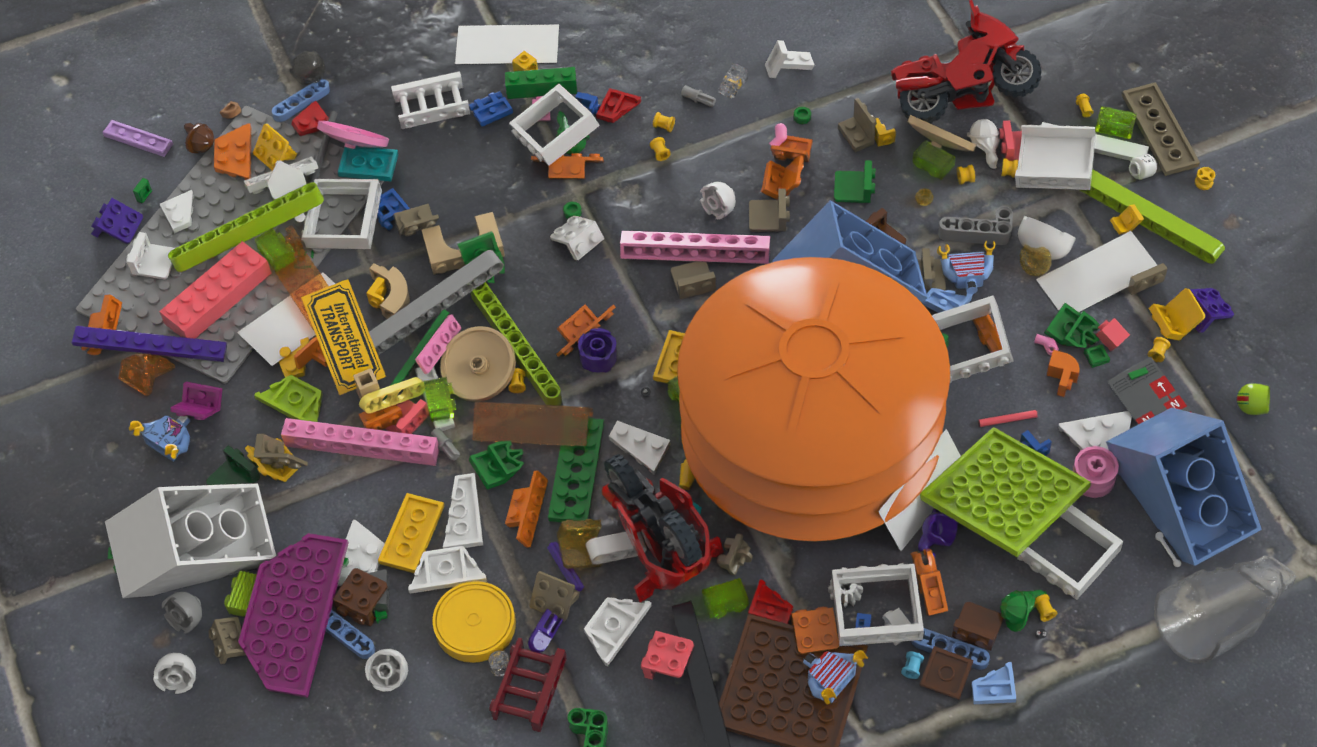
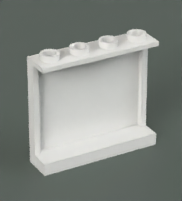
(1056, 157)

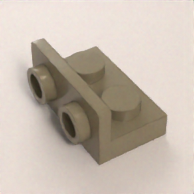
(225, 637)

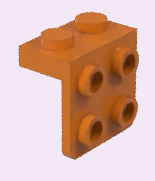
(792, 148)
(779, 177)
(815, 630)

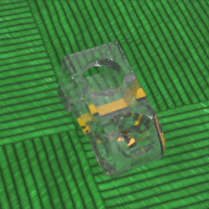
(733, 81)

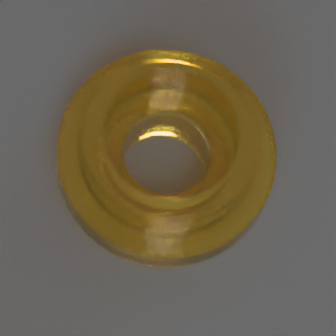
(924, 193)

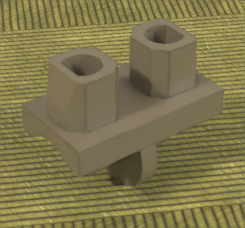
(736, 556)

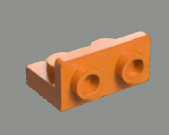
(382, 418)

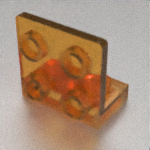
(142, 369)

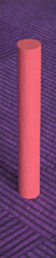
(1007, 418)

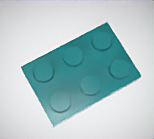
(368, 163)

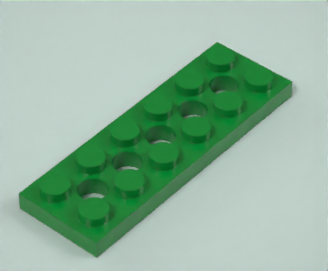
(585, 478)

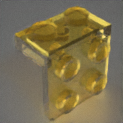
(572, 542)

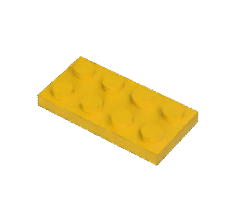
(411, 532)

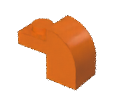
(1065, 368)

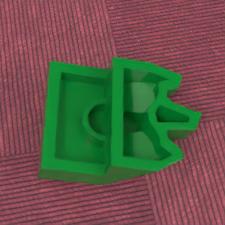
(476, 246)
(1072, 327)
(497, 463)

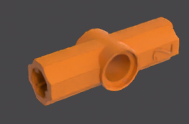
(988, 333)

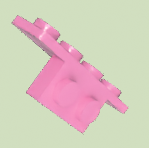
(437, 344)

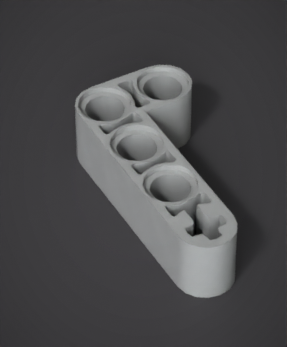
(978, 230)

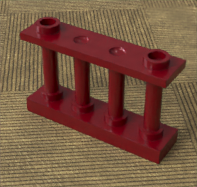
(542, 698)

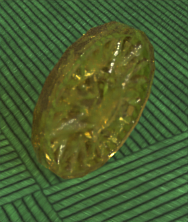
(1035, 260)

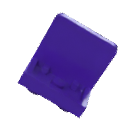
(117, 221)
(1212, 306)

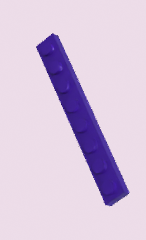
(149, 343)

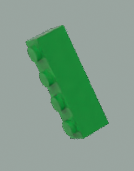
(539, 82)

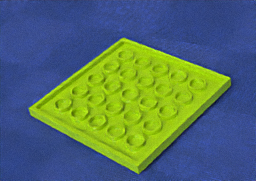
(1005, 491)

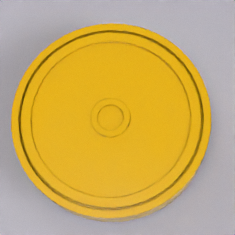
(474, 621)

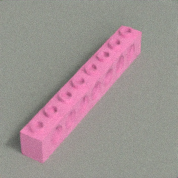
(695, 247)
(360, 441)

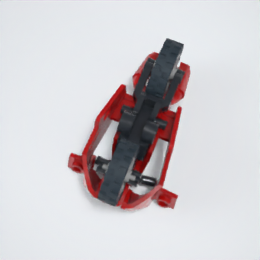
(980, 59)
(662, 528)

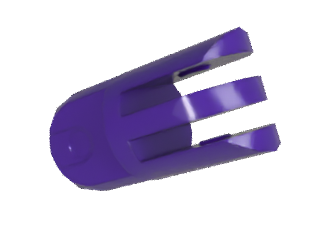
(544, 632)

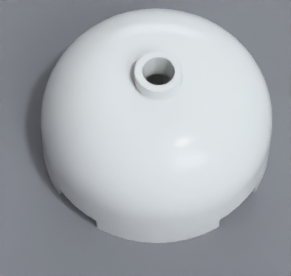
(1039, 234)

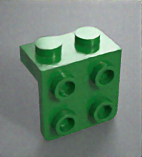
(855, 185)

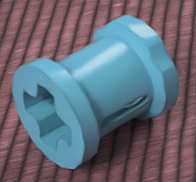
(912, 665)

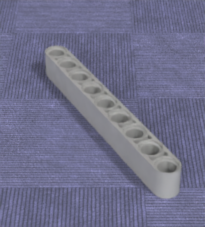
(435, 300)

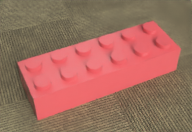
(215, 291)

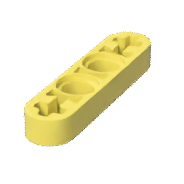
(373, 401)

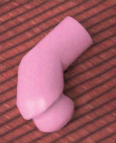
(781, 135)
(1048, 343)

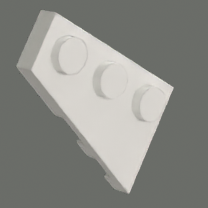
(642, 445)

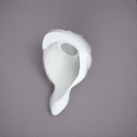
(986, 137)

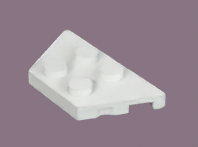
(1096, 430)
(362, 551)
(445, 569)
(613, 625)

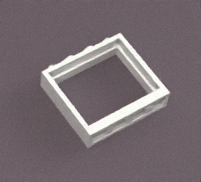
(567, 139)
(344, 186)
(969, 312)
(1095, 532)
(878, 634)

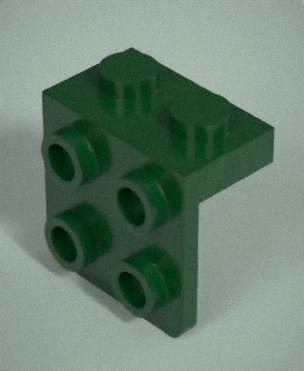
(234, 470)

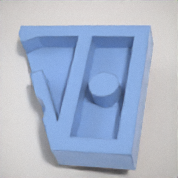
(945, 300)
(995, 687)

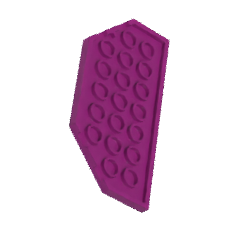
(291, 612)

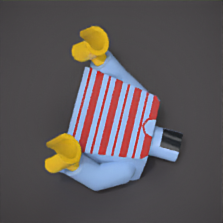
(967, 269)
(832, 673)

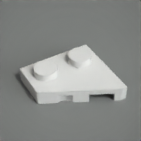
(179, 211)

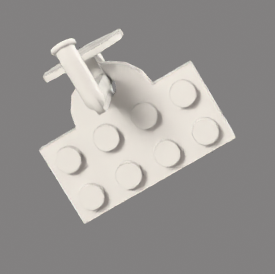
(283, 179)

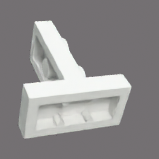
(786, 59)

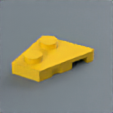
(288, 363)

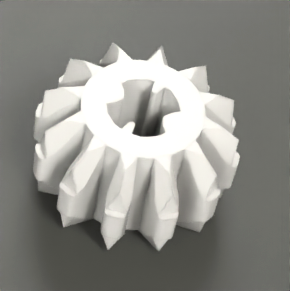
(852, 593)

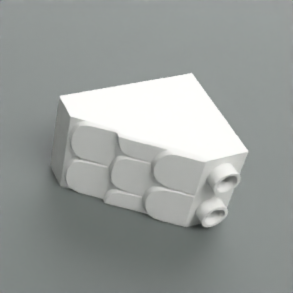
(188, 537)

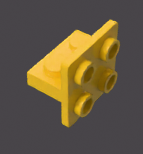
(272, 147)

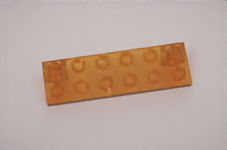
(301, 275)
(531, 423)

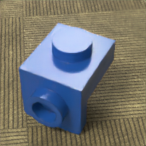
(588, 101)
(1029, 440)

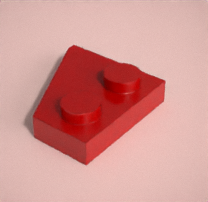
(616, 105)
(308, 119)
(770, 604)

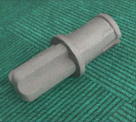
(698, 96)
(445, 444)

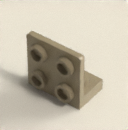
(860, 129)
(414, 219)
(272, 452)

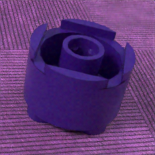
(597, 350)

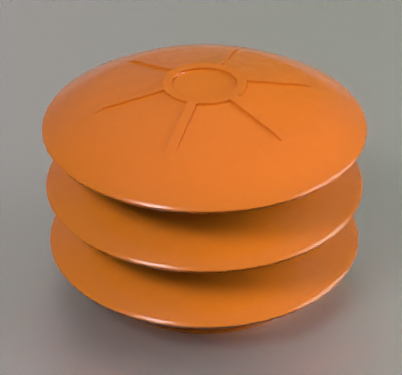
(812, 397)

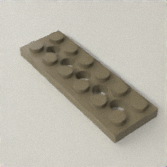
(1155, 137)

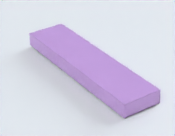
(138, 138)

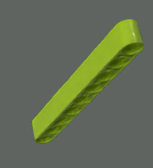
(1156, 219)
(245, 227)
(520, 347)

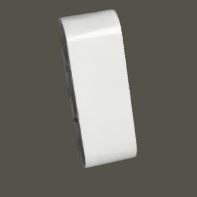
(612, 548)

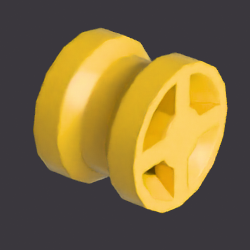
(1009, 167)
(965, 174)
(1204, 178)

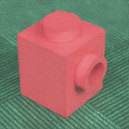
(1112, 334)

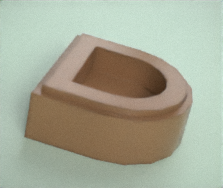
(231, 110)

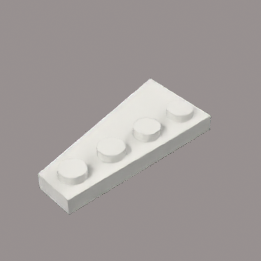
(464, 514)

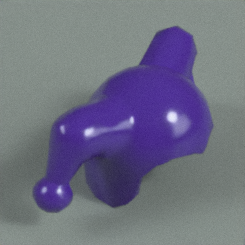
(937, 530)

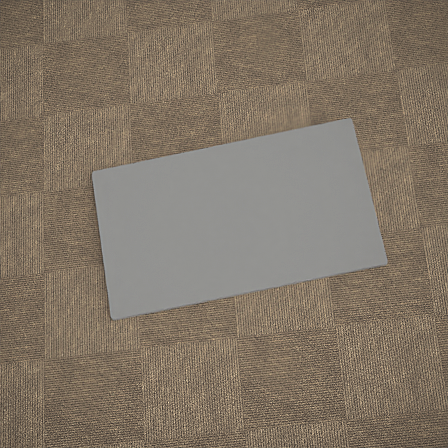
(215, 203)

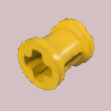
(663, 122)
(660, 149)
(1160, 346)
(517, 381)
(1044, 608)

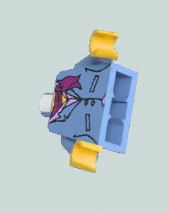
(165, 435)

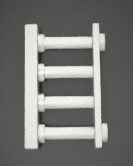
(427, 87)

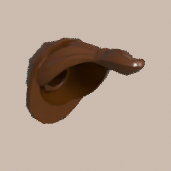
(199, 137)

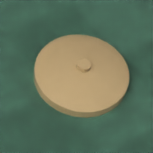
(939, 136)
(478, 363)

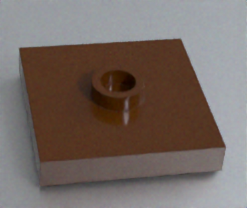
(946, 673)

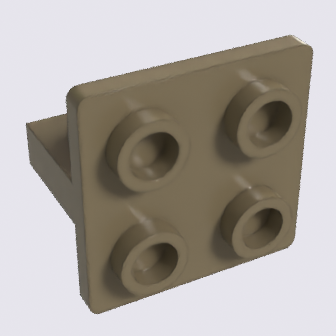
(931, 271)
(553, 595)

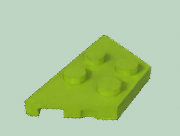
(293, 398)

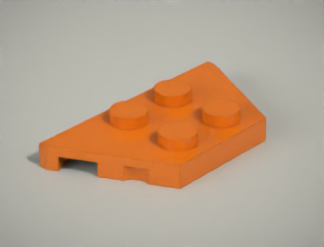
(233, 152)

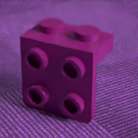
(198, 401)

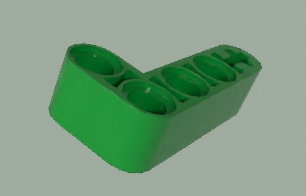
(587, 727)

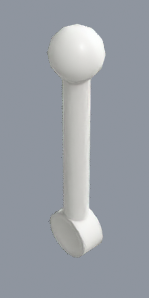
(1159, 536)

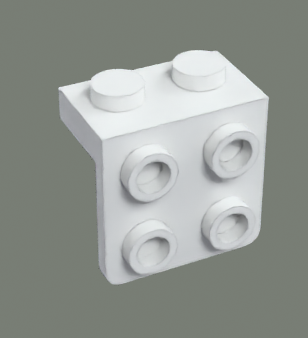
(579, 236)
(149, 259)

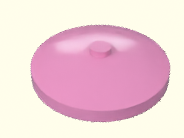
(352, 136)

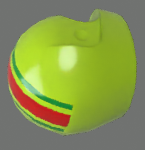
(1254, 399)

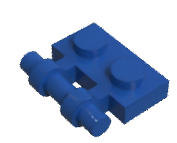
(494, 108)
(392, 203)

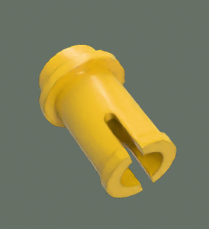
(1083, 102)

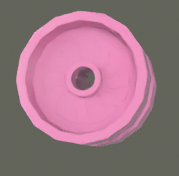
(1099, 467)

